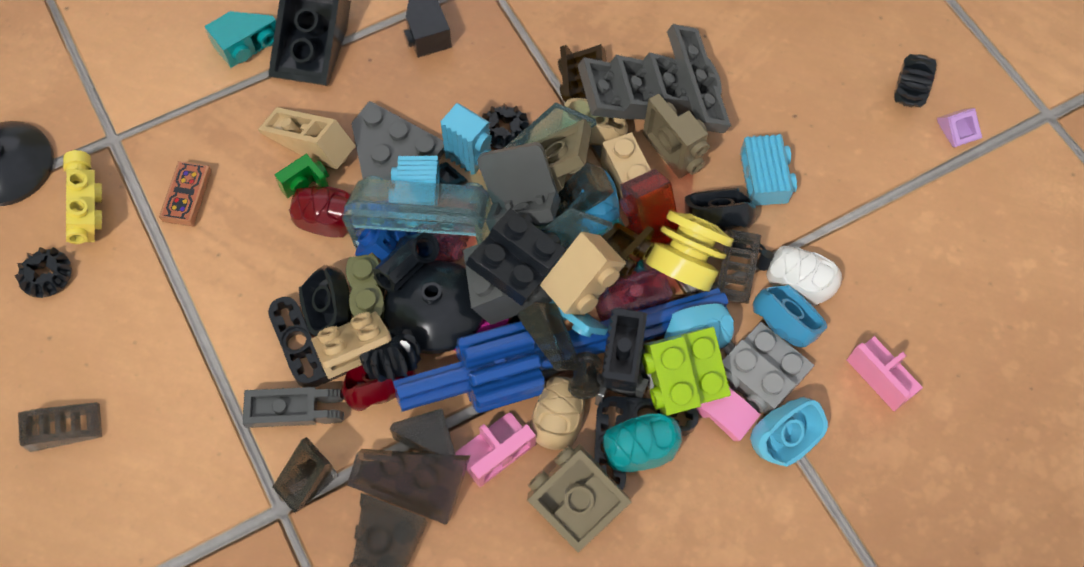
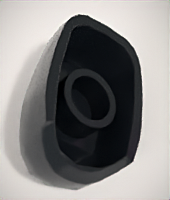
(722, 207)
(325, 299)

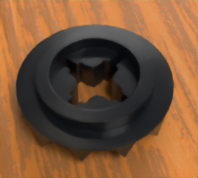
(501, 136)
(46, 284)

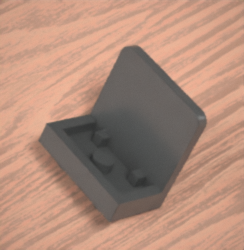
(520, 181)

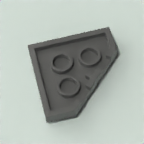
(385, 136)

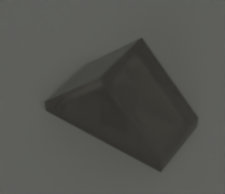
(424, 433)
(304, 476)

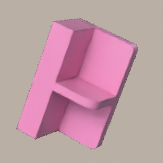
(884, 373)
(497, 448)

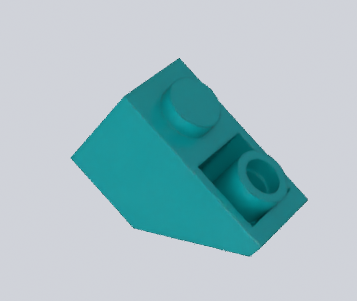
(241, 35)

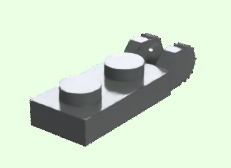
(290, 407)

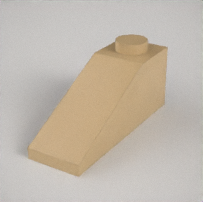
(310, 134)

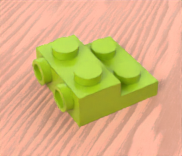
(685, 371)

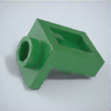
(300, 175)

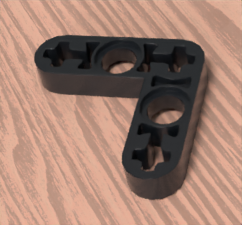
(296, 366)
(629, 408)

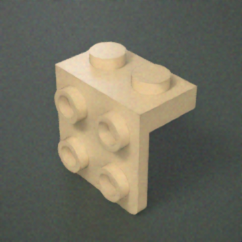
(341, 346)

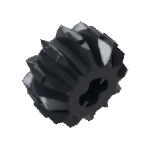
(915, 80)
(394, 357)

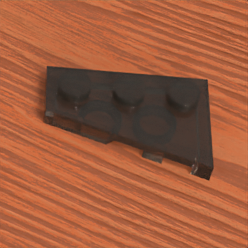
(411, 480)
(385, 534)

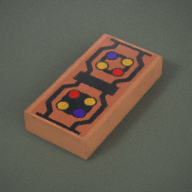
(185, 193)

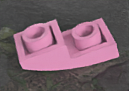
(731, 414)

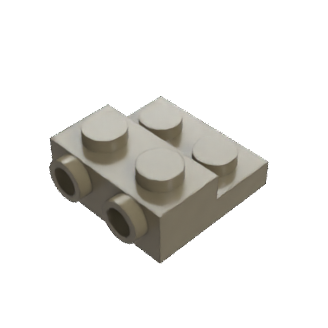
(676, 138)
(567, 150)
(577, 497)

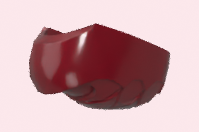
(319, 210)
(362, 392)

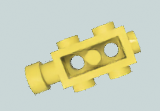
(81, 198)

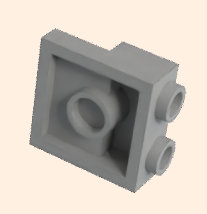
(765, 369)

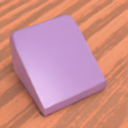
(960, 126)

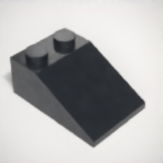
(308, 39)

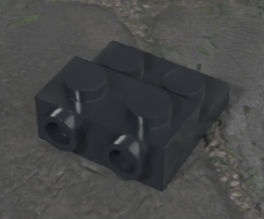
(516, 256)

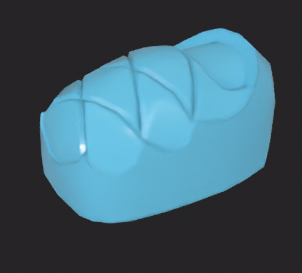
(702, 317)
(789, 431)

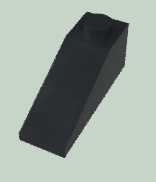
(426, 27)

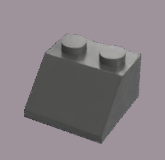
(490, 301)

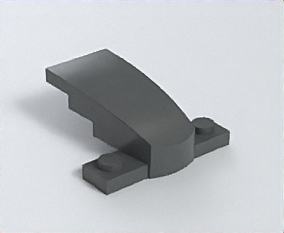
(687, 82)

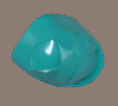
(642, 443)

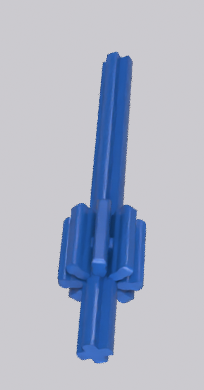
(507, 363)

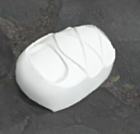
(806, 272)

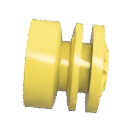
(689, 250)

